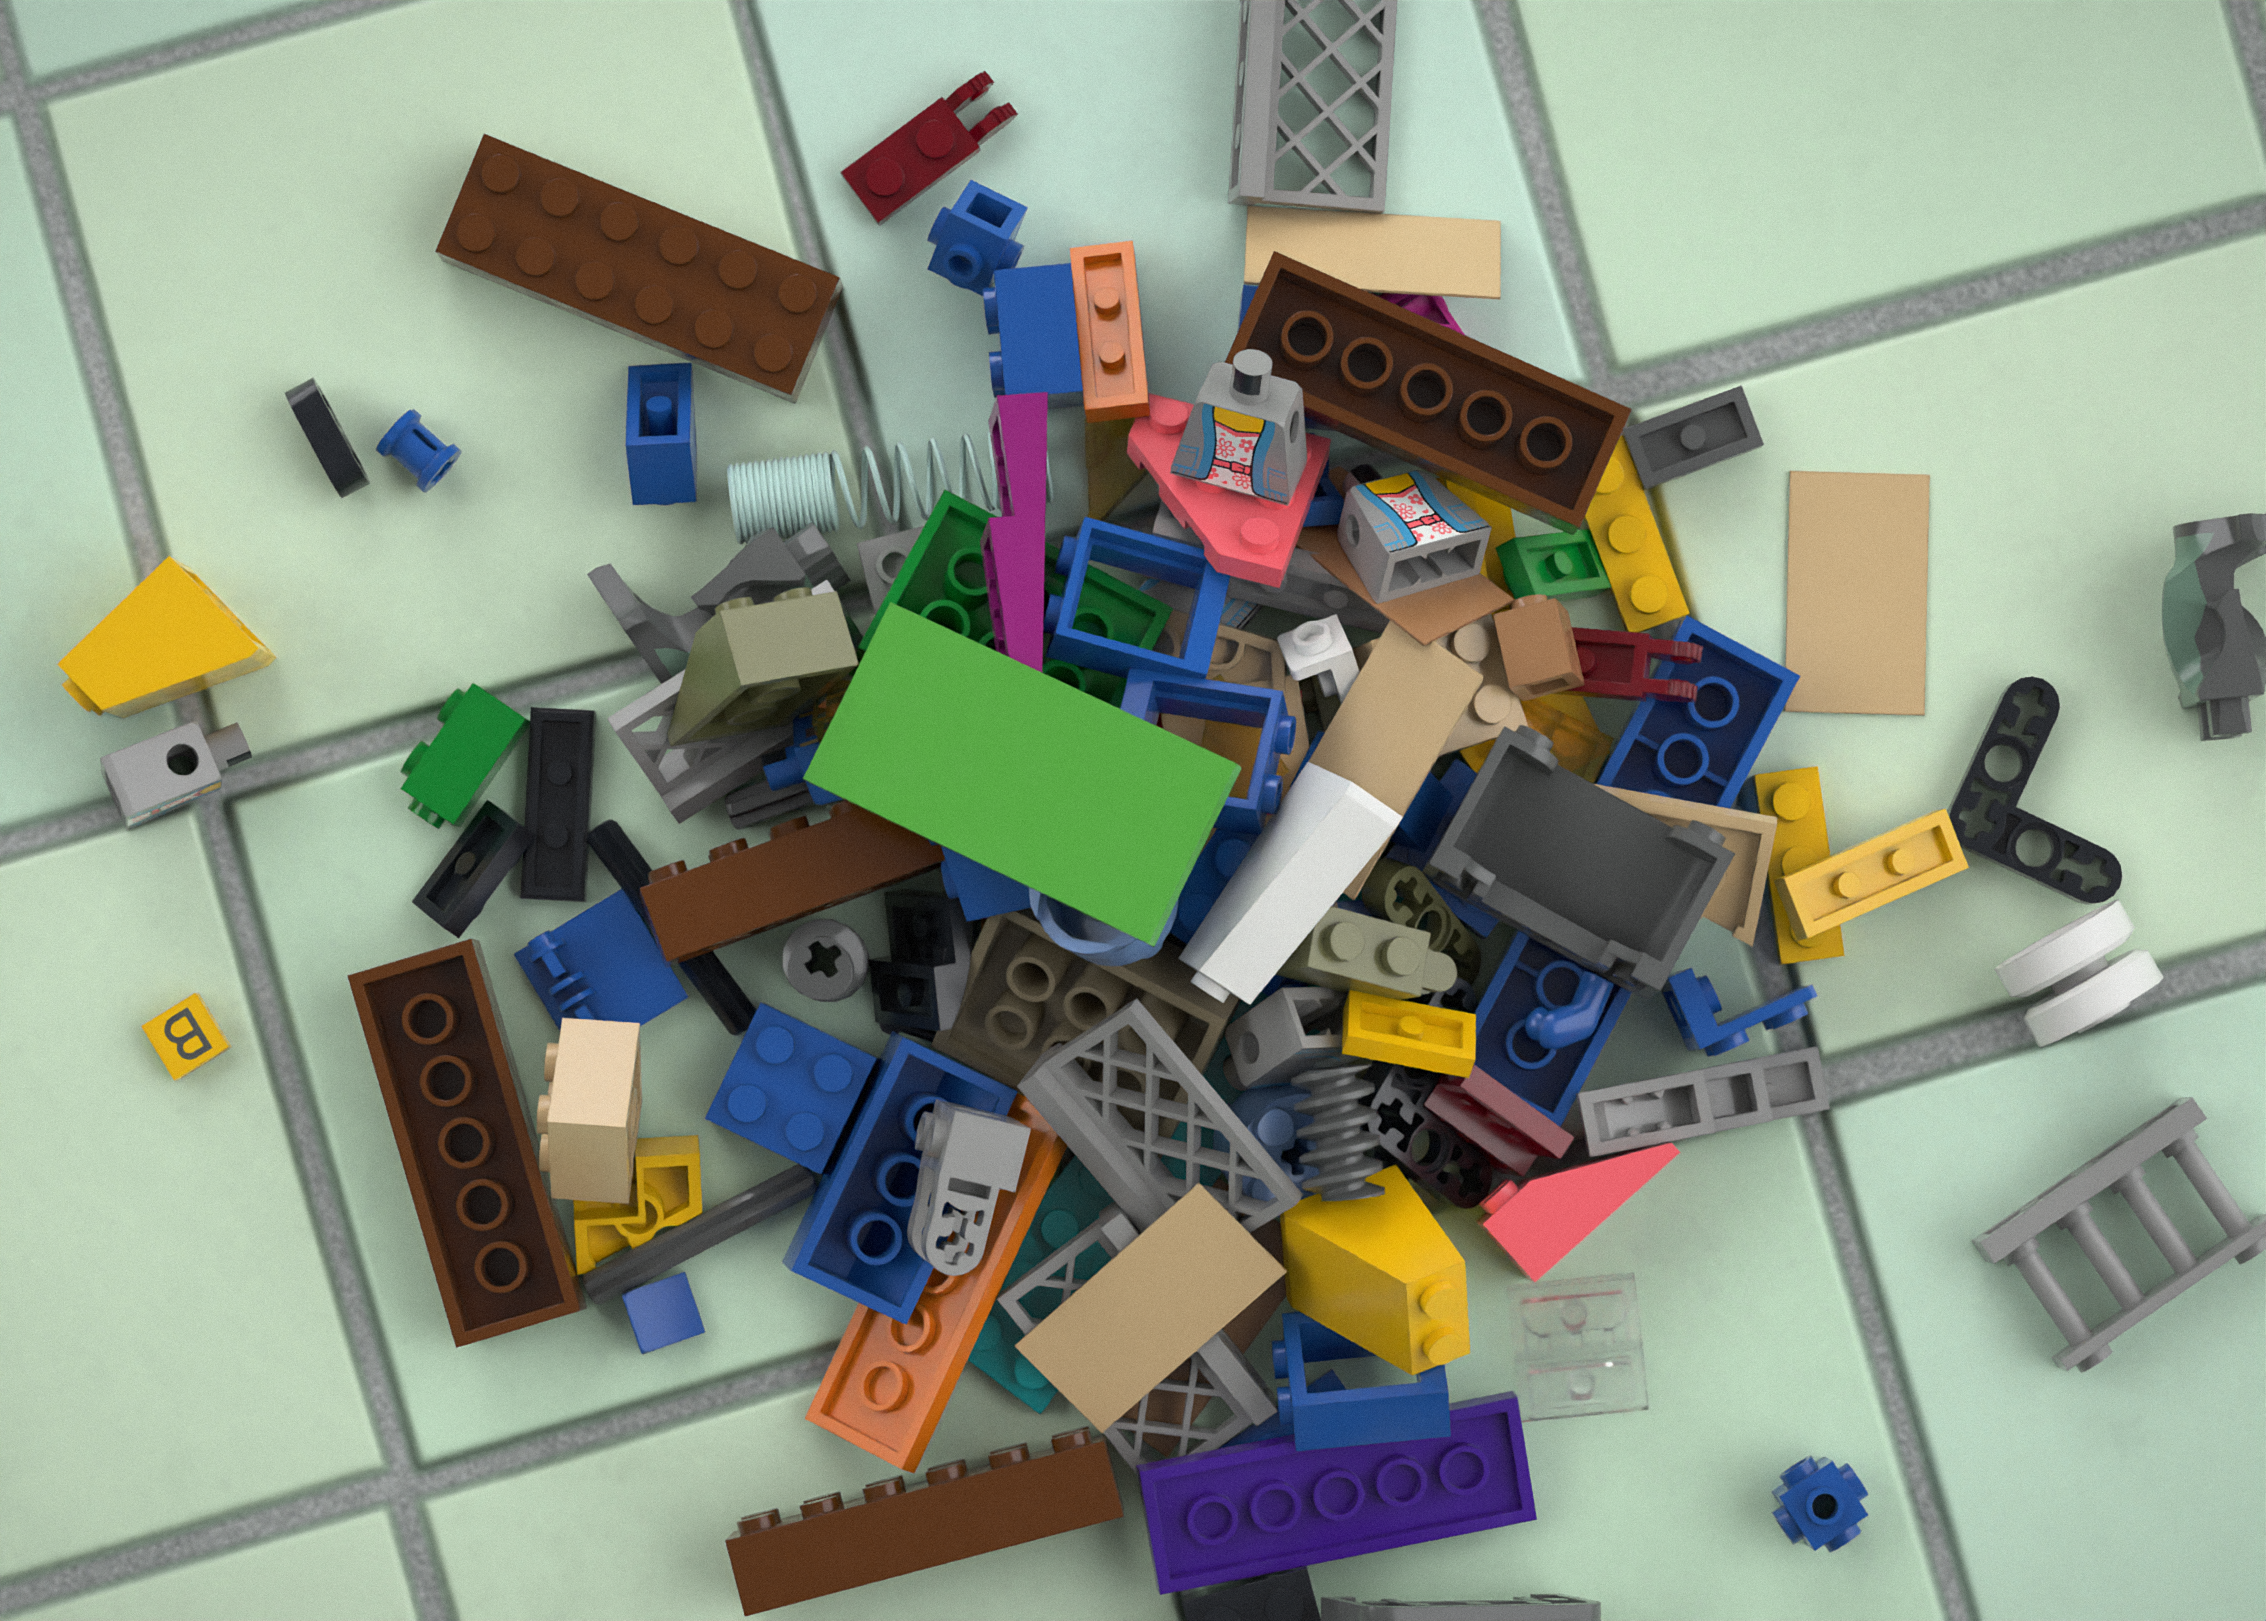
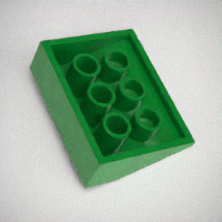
(948, 586)

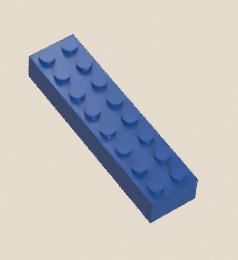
(1663, 750)

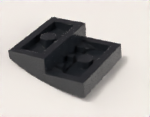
(927, 963)

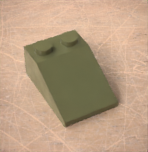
(761, 665)

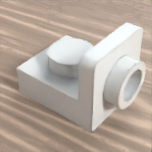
(1322, 651)

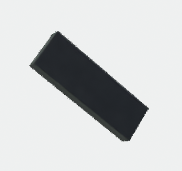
(558, 804)

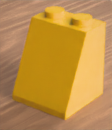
(161, 646)
(1379, 1274)

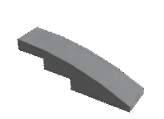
(1702, 1101)

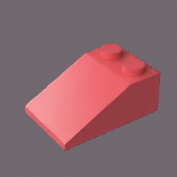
(1557, 1209)

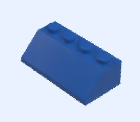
(863, 1205)

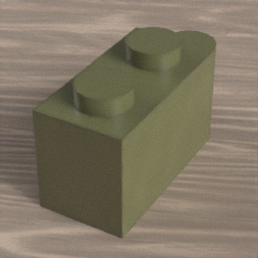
(1369, 957)

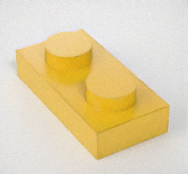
(1409, 1034)

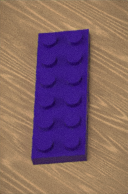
(1284, 1509)

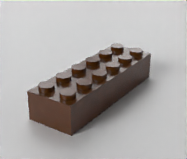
(639, 268)
(1433, 394)
(779, 880)
(467, 1142)
(923, 1523)

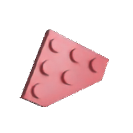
(1239, 531)

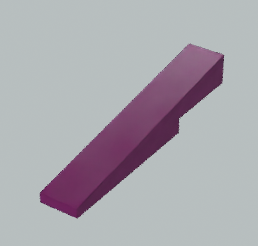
(1016, 541)

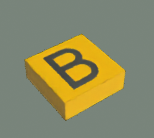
(186, 1036)

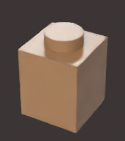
(1538, 647)

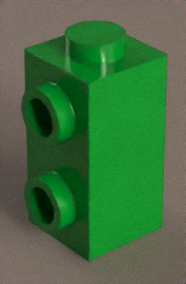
(462, 757)

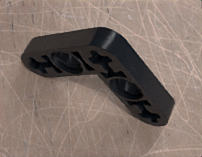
(2010, 821)
(1403, 1101)

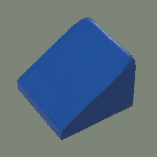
(663, 1313)

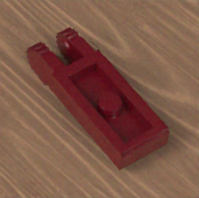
(923, 151)
(1619, 666)

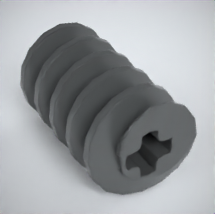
(800, 955)
(1338, 1133)

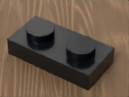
(473, 869)

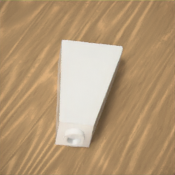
(1287, 882)

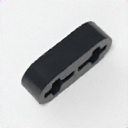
(327, 438)

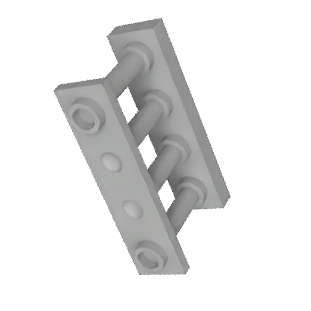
(2068, 1207)

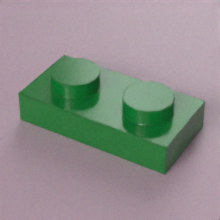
(1553, 566)

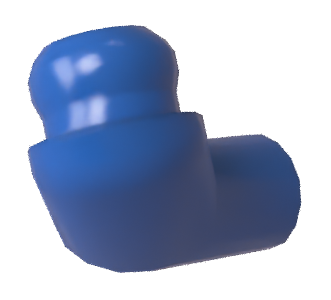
(1573, 1021)

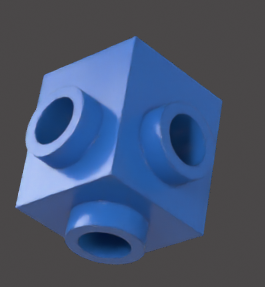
(976, 238)
(1796, 1495)

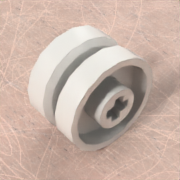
(2082, 979)

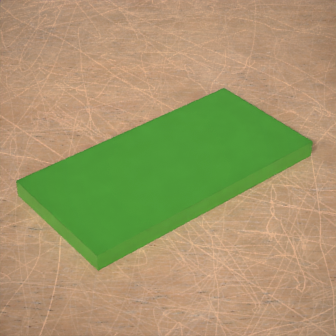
(1022, 774)

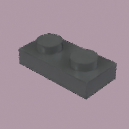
(1692, 438)

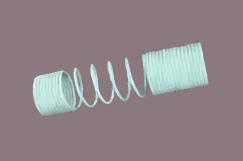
(802, 489)

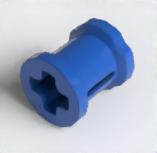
(418, 450)

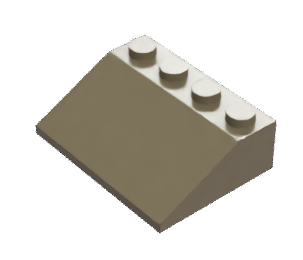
(1033, 994)

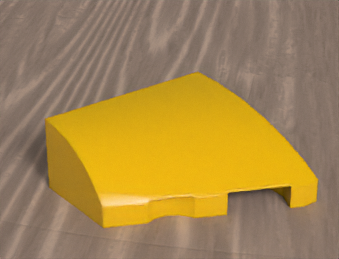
(661, 1195)

